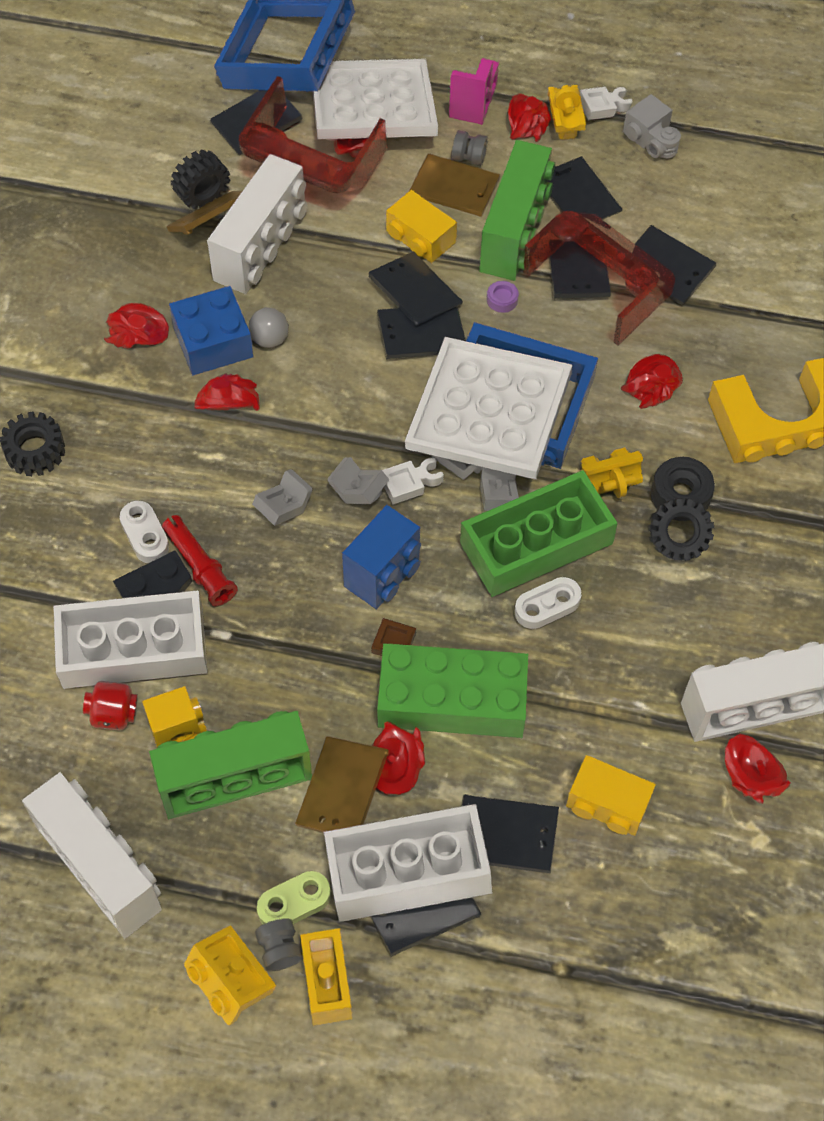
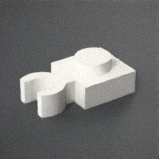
(600, 103)
(409, 482)

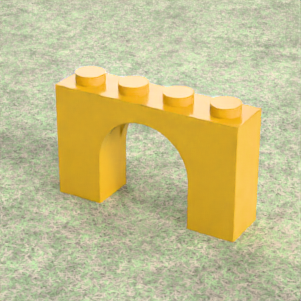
(753, 433)

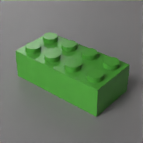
(516, 209)
(537, 533)
(453, 690)
(231, 764)

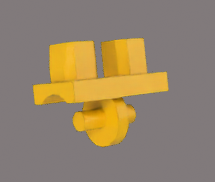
(566, 111)
(615, 473)

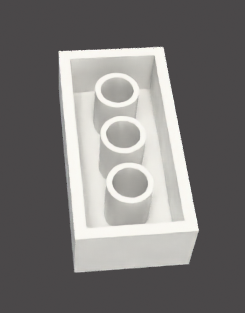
(257, 224)
(129, 639)
(755, 692)
(94, 853)
(408, 862)

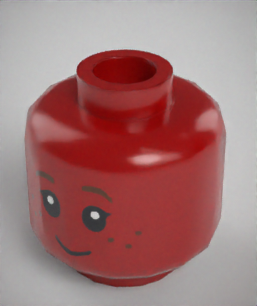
(110, 705)

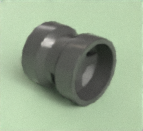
(469, 148)
(279, 944)

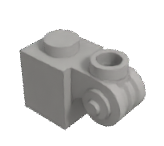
(649, 127)

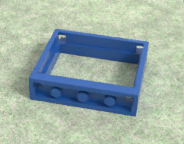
(305, 76)
(583, 373)

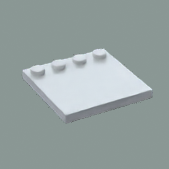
(365, 90)
(489, 407)

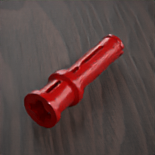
(205, 569)

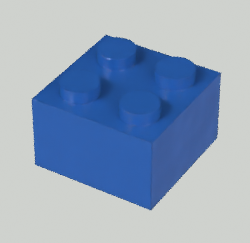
(211, 330)
(382, 557)

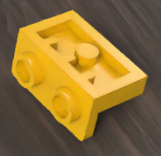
(228, 974)

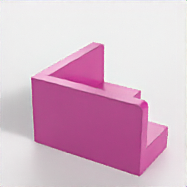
(473, 93)

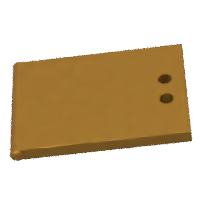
(455, 184)
(204, 213)
(341, 785)

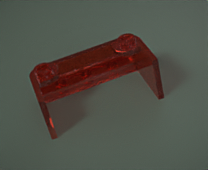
(262, 138)
(642, 273)

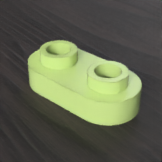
(296, 903)

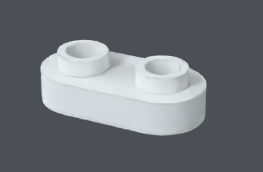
(143, 529)
(545, 602)

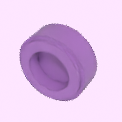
(502, 296)

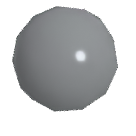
(268, 327)

